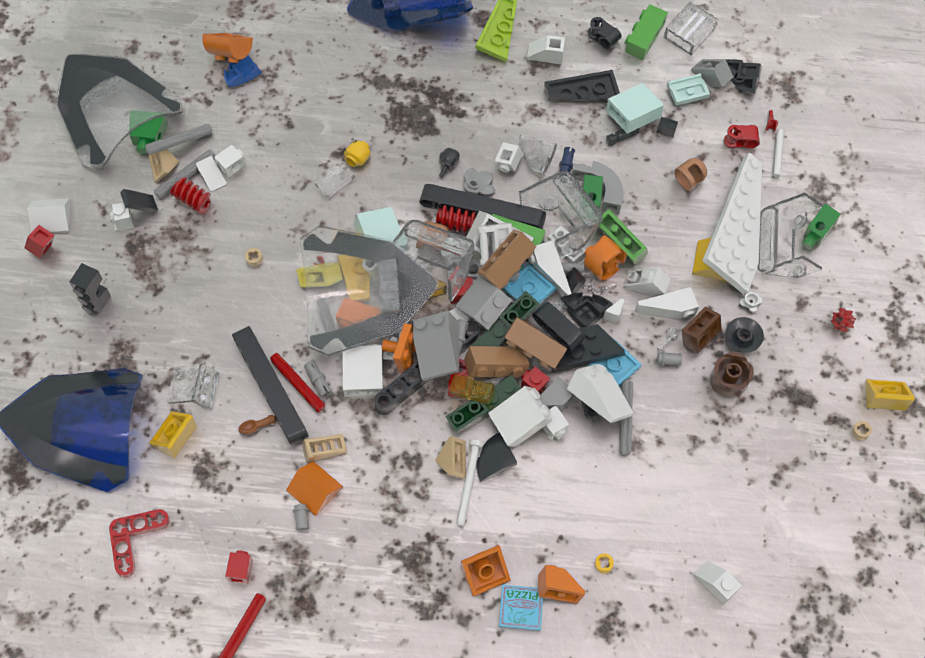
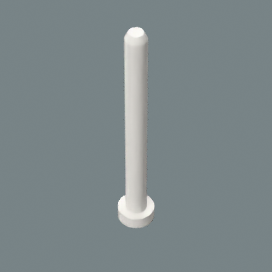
(475, 446)

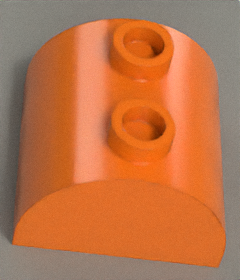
(227, 45)

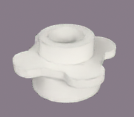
(753, 297)

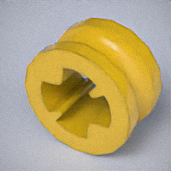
(610, 562)

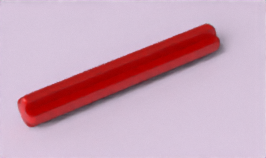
(297, 382)
(243, 626)

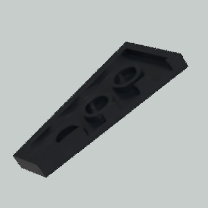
(587, 87)

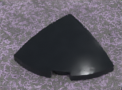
(745, 75)
(586, 309)
(494, 458)

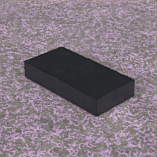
(138, 201)

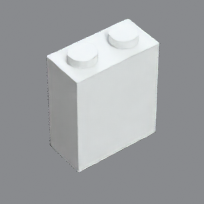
(362, 371)
(520, 416)

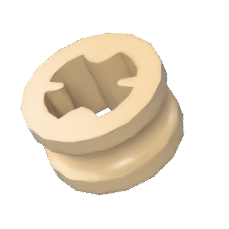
(254, 262)
(857, 433)

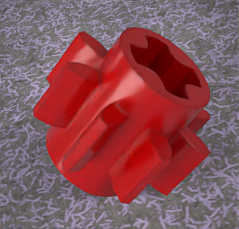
(843, 320)

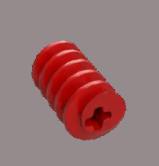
(191, 195)
(455, 219)

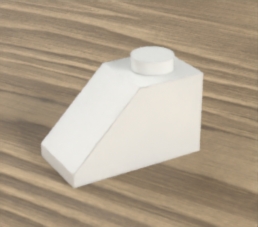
(717, 581)

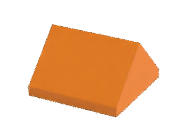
(313, 487)
(485, 570)

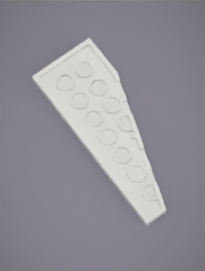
(735, 241)

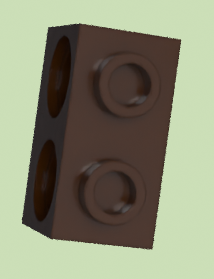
(701, 329)

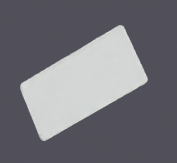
(211, 173)

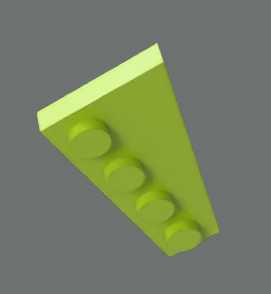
(498, 30)

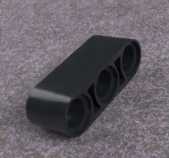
(558, 326)

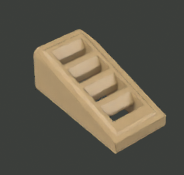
(315, 442)

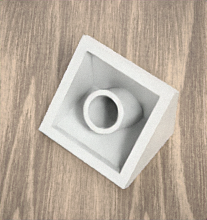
(50, 214)

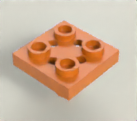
(403, 349)

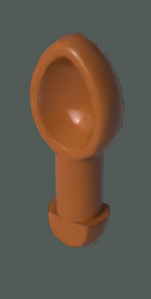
(251, 426)

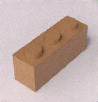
(507, 259)
(535, 343)
(496, 361)

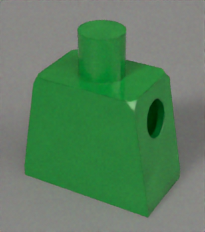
(148, 133)
(593, 187)
(820, 226)

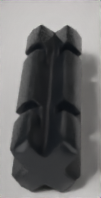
(620, 135)

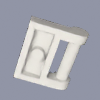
(499, 234)

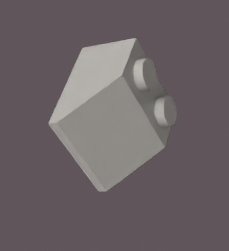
(483, 303)

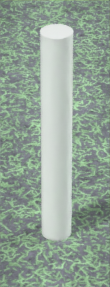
(778, 153)

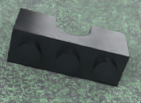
(88, 289)

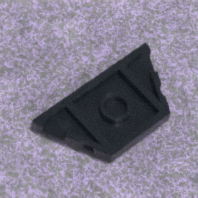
(595, 348)

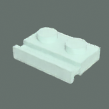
(688, 89)

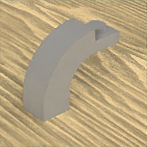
(611, 186)

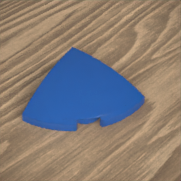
(241, 72)

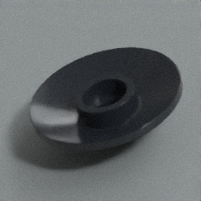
(748, 328)

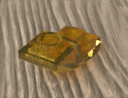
(470, 389)

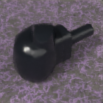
(449, 158)

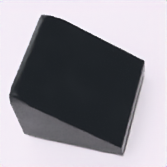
(667, 126)
(575, 280)

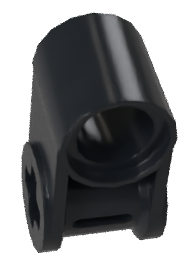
(605, 34)

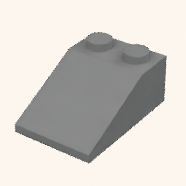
(437, 345)

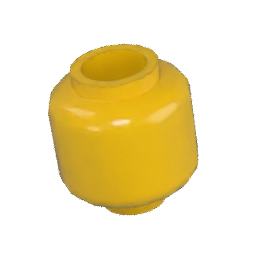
(357, 153)

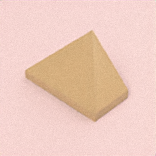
(162, 164)
(453, 457)

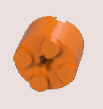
(604, 258)

